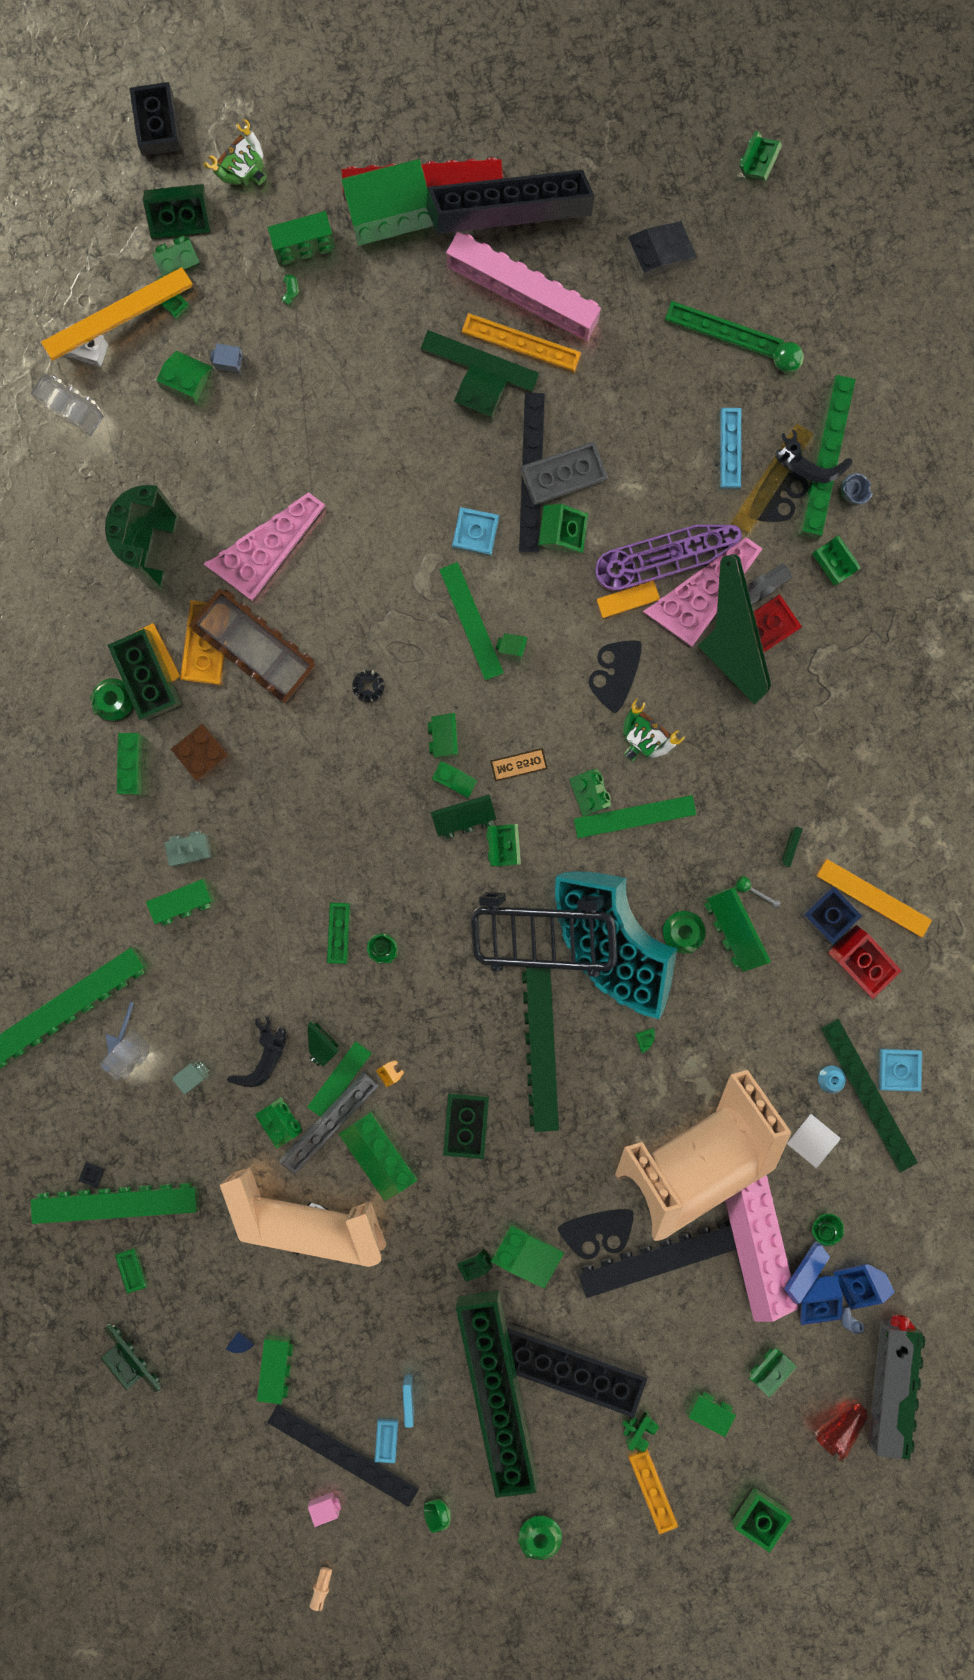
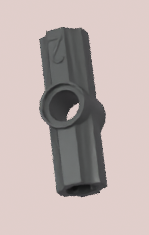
(766, 584)

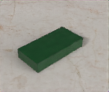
(791, 847)

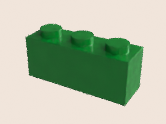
(129, 764)
(180, 902)
(274, 1369)

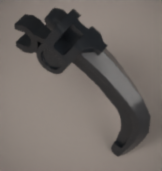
(793, 460)
(273, 1045)

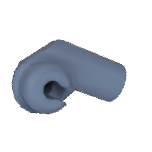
(850, 1323)

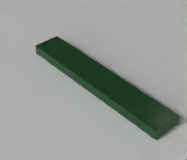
(466, 355)

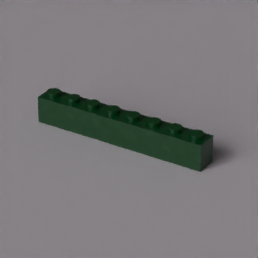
(541, 1049)

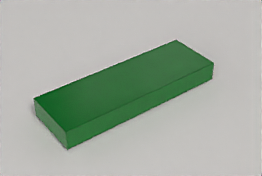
(338, 933)

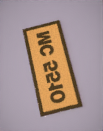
(518, 764)

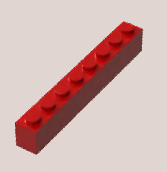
(446, 173)

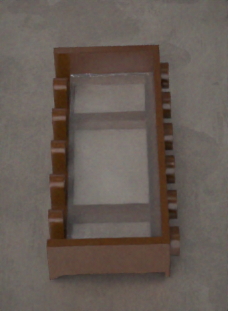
(252, 645)

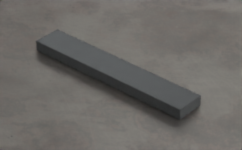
(328, 1123)

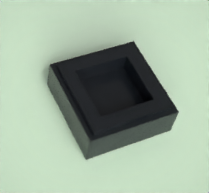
(91, 1174)

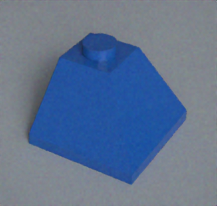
(864, 1286)
(822, 1301)

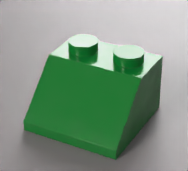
(184, 376)
(563, 528)
(444, 736)

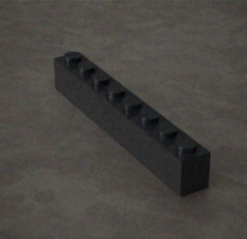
(657, 1259)

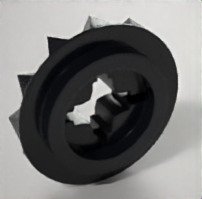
(367, 695)

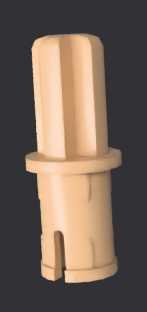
(321, 1589)

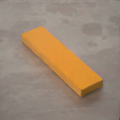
(653, 1491)

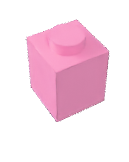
(324, 1509)

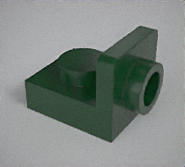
(475, 1265)

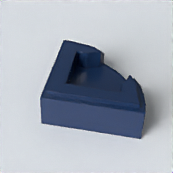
(240, 1343)

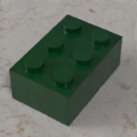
(466, 1125)

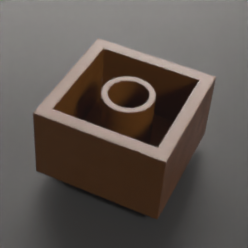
(200, 753)

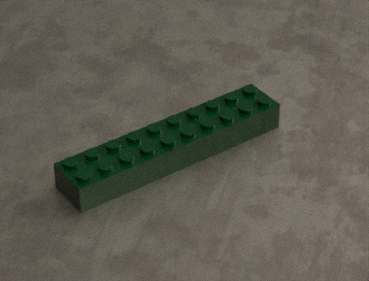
(497, 1393)

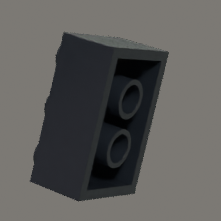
(155, 119)

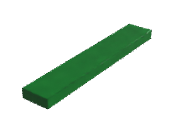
(722, 330)
(471, 621)
(634, 816)

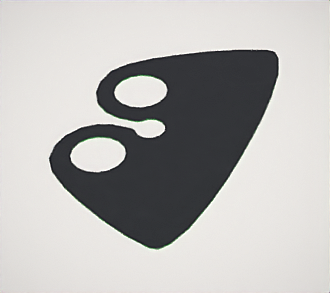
(771, 512)
(618, 685)
(586, 1228)

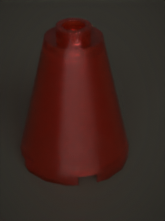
(842, 1430)

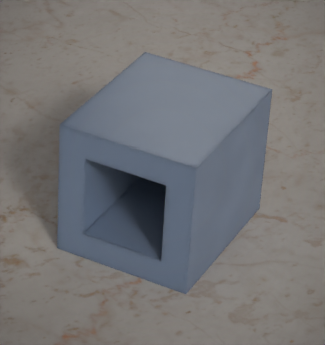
(226, 358)

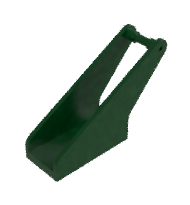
(736, 639)

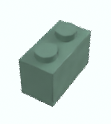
(191, 1076)

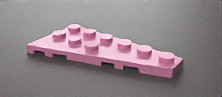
(260, 552)
(694, 602)

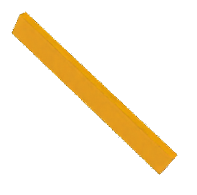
(116, 314)

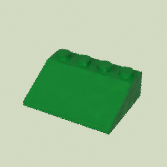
(387, 201)
(737, 930)

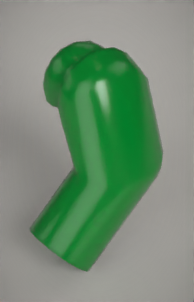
(292, 289)

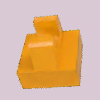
(388, 1074)

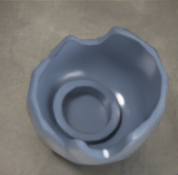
(856, 489)

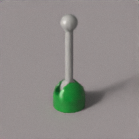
(744, 885)

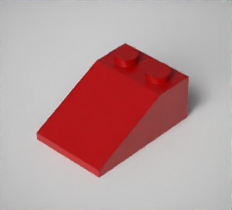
(864, 961)

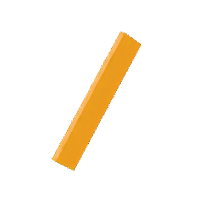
(521, 342)
(874, 898)

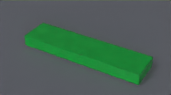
(339, 1079)

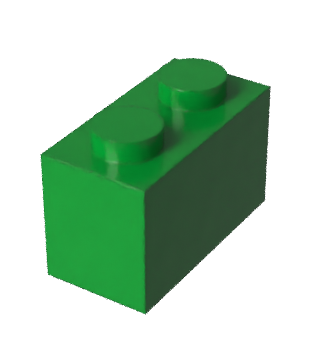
(711, 1413)

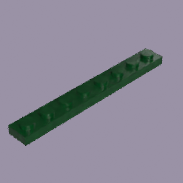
(868, 1095)

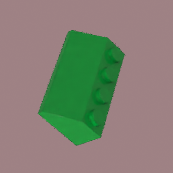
(378, 1156)

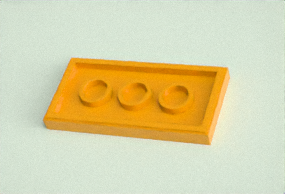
(200, 660)

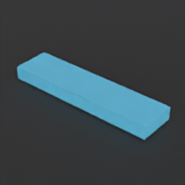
(730, 448)

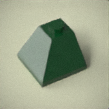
(321, 1044)

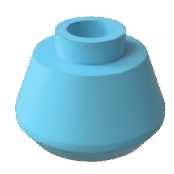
(825, 1079)

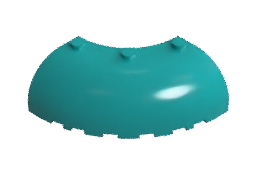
(643, 964)

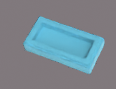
(386, 1440)

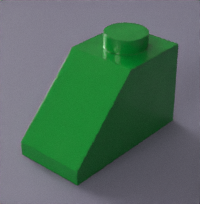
(511, 646)
(454, 779)

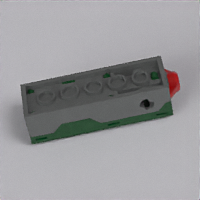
(896, 1388)

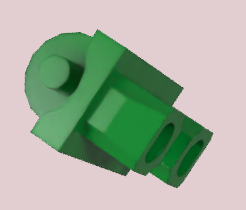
(636, 1440)

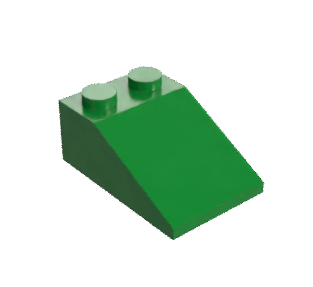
(527, 1255)

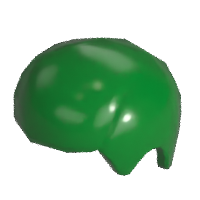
(788, 357)
(382, 948)
(828, 1229)
(437, 1515)

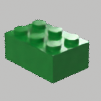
(301, 238)

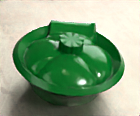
(111, 700)
(684, 931)
(540, 1538)

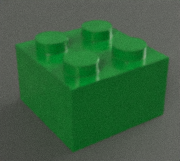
(762, 1519)

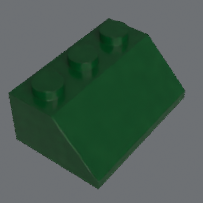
(176, 211)
(464, 817)

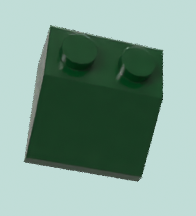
(481, 391)

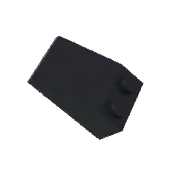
(660, 249)

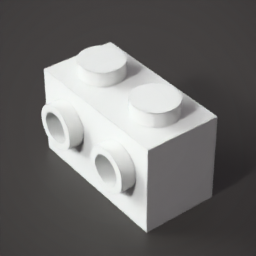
(91, 352)

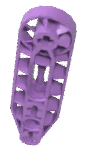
(677, 550)

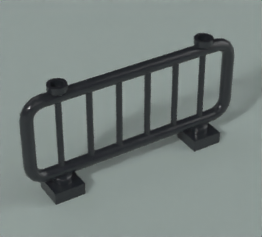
(587, 903)

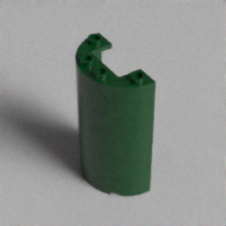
(132, 526)

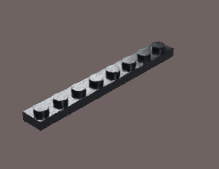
(532, 452)
(343, 1454)

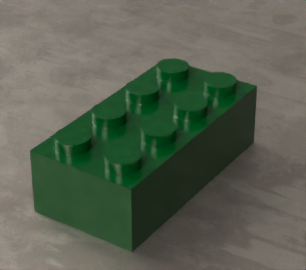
(144, 674)

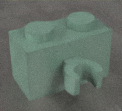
(187, 849)

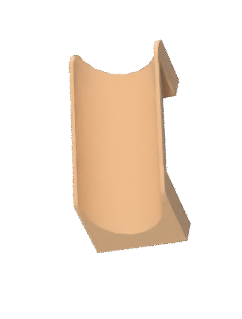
(708, 1159)
(302, 1228)

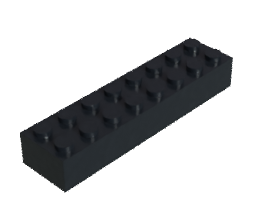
(509, 201)
(576, 1371)

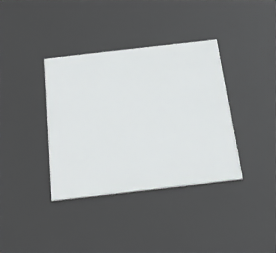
(813, 1141)

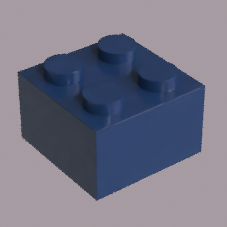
(831, 915)

